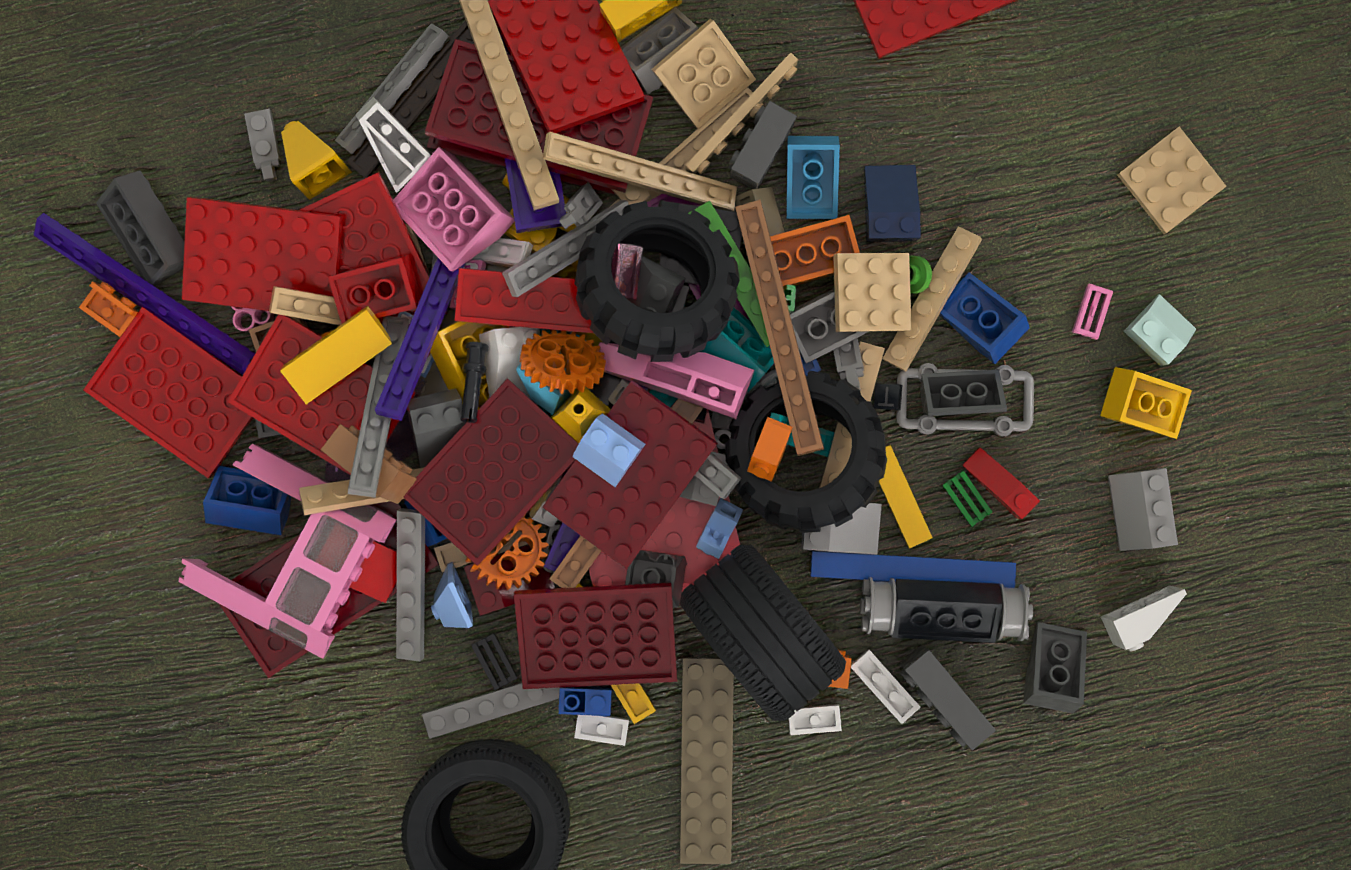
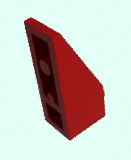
(1001, 484)

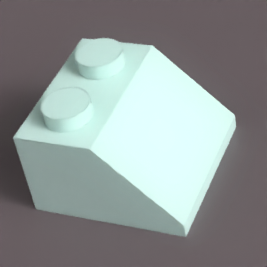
(1160, 331)

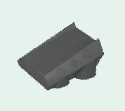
(658, 568)

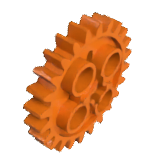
(545, 364)
(523, 562)

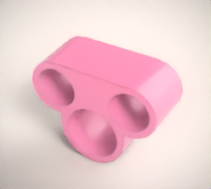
(256, 317)

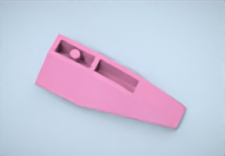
(695, 379)

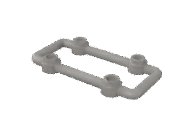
(1000, 426)

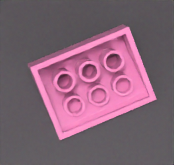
(451, 210)

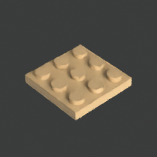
(703, 73)
(1171, 180)
(872, 292)

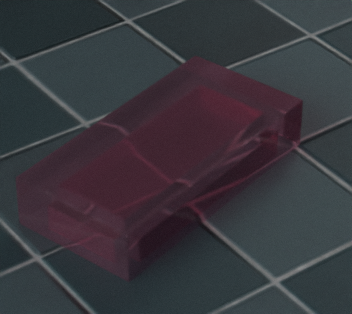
(627, 269)

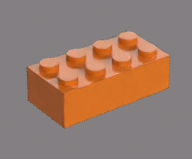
(809, 251)

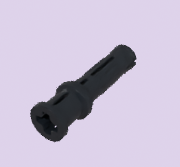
(474, 370)

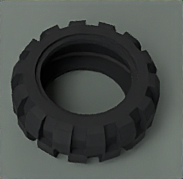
(668, 232)
(834, 501)

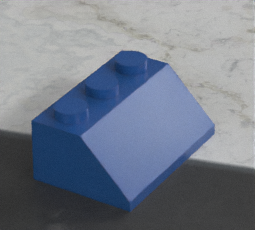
(245, 502)

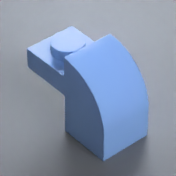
(719, 528)

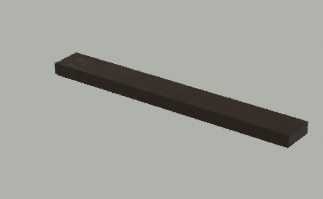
(412, 102)

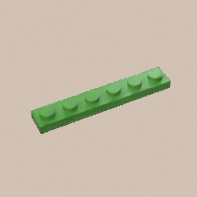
(746, 288)

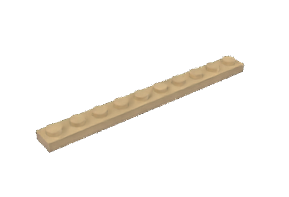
(510, 103)

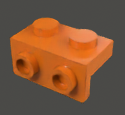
(108, 308)

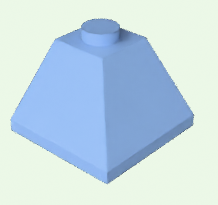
(451, 601)

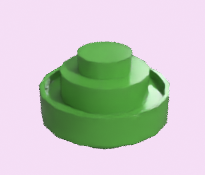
(919, 274)

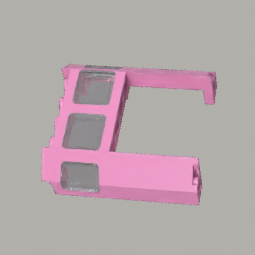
(317, 570)

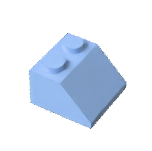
(608, 449)

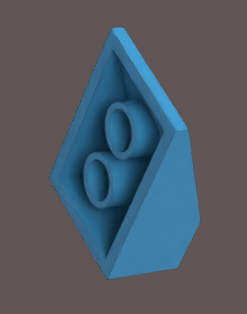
(812, 177)

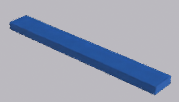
(908, 567)

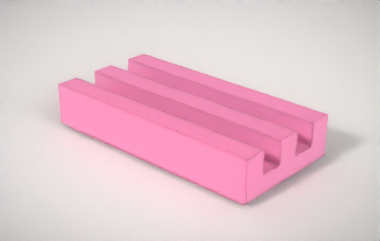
(1082, 310)

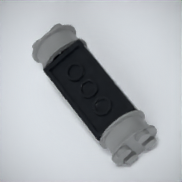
(945, 610)

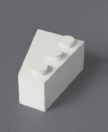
(393, 144)

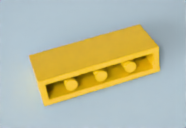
(336, 355)

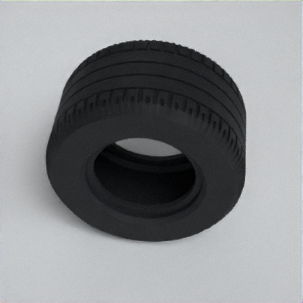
(762, 633)
(426, 818)

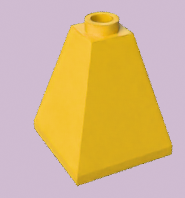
(311, 161)
(579, 413)

